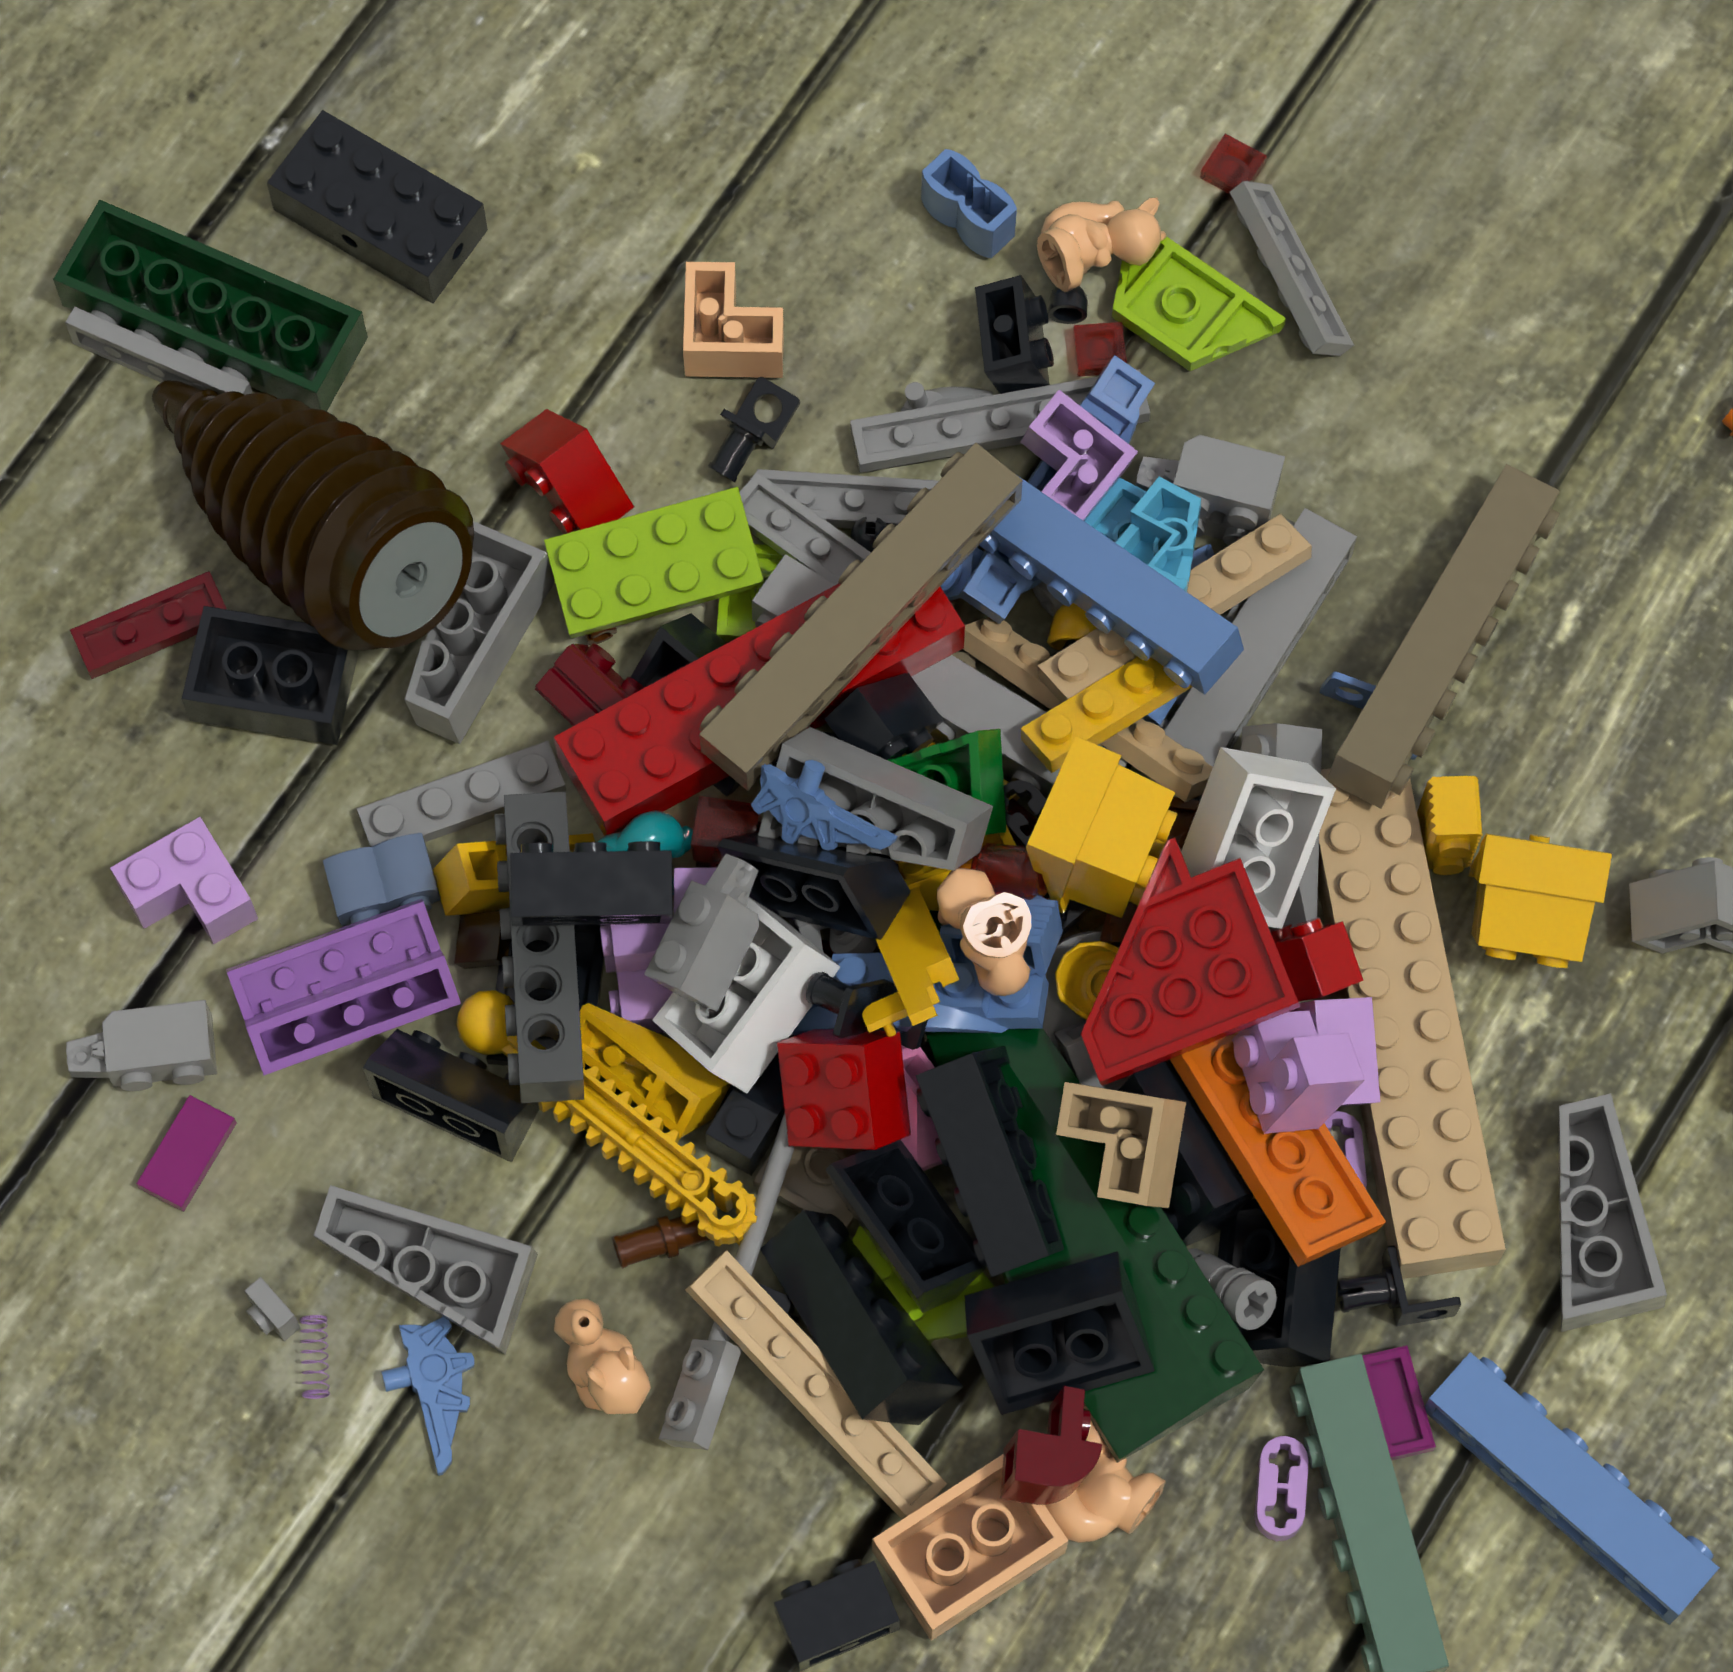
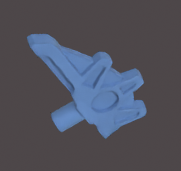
(809, 812)
(436, 1376)

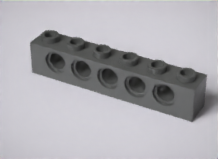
(557, 1071)

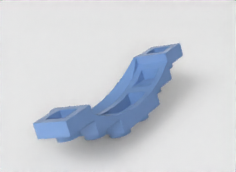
(1113, 402)
(962, 1004)

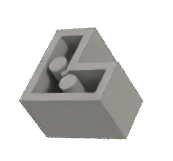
(1684, 907)

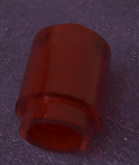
(1009, 870)

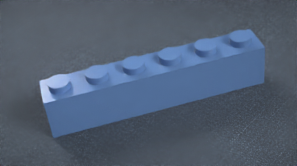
(1116, 590)
(1571, 1487)

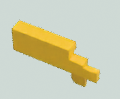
(916, 962)

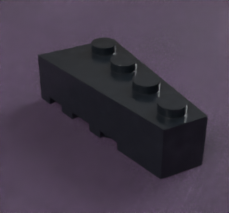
(990, 1159)
(858, 1322)

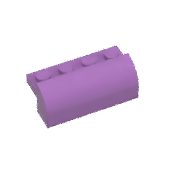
(343, 986)

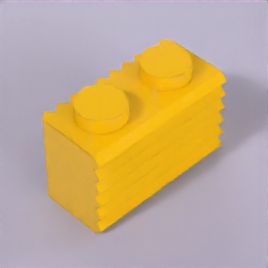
(1450, 822)

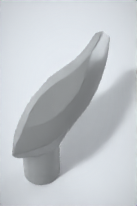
(920, 398)

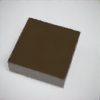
(480, 941)

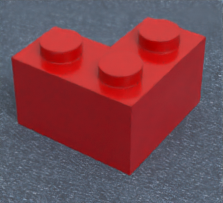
(569, 469)
(1317, 958)

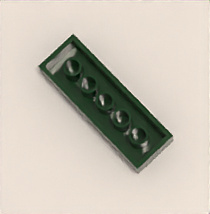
(212, 304)

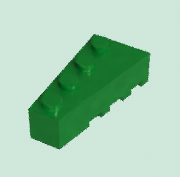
(969, 766)

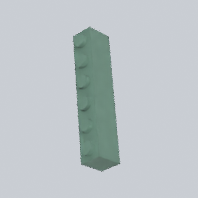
(1368, 1518)

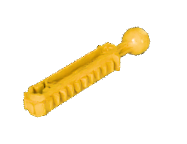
(625, 1133)

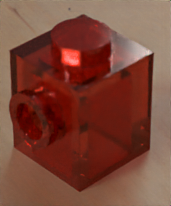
(718, 820)

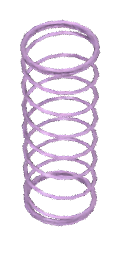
(308, 1394)

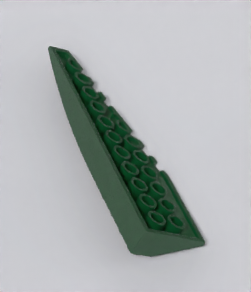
(1190, 1334)

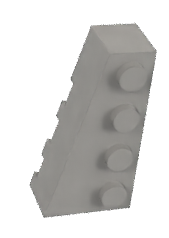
(479, 634)
(931, 820)

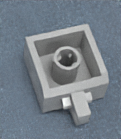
(1232, 480)

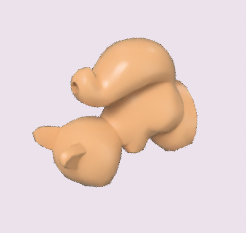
(1089, 233)
(992, 929)
(600, 1360)
(1106, 1499)

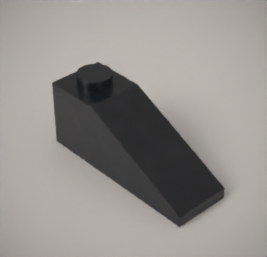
(749, 1121)

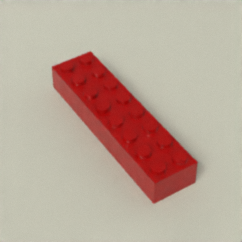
(648, 746)

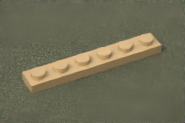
(1216, 582)
(1140, 744)
(811, 1385)

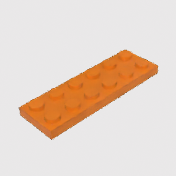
(1294, 1175)

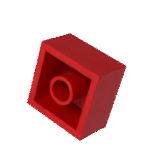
(844, 1090)

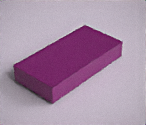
(186, 1153)
(1399, 1402)

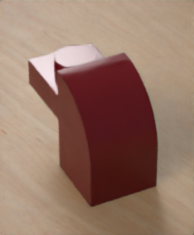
(1054, 1464)

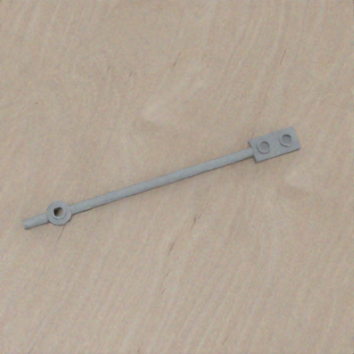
(712, 1362)

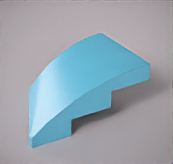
(1152, 525)

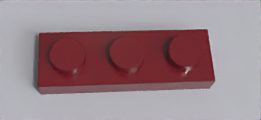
(145, 625)

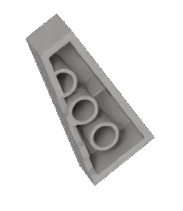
(1604, 1234)
(439, 1263)

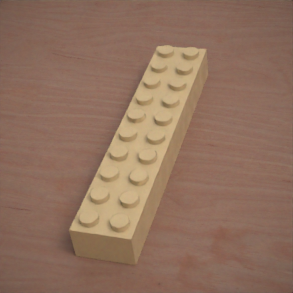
(1427, 1125)

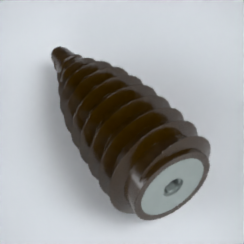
(323, 513)

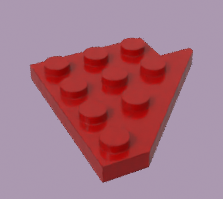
(1186, 970)

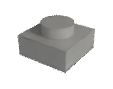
(269, 1310)

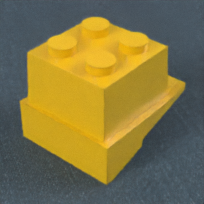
(1100, 831)
(1536, 897)

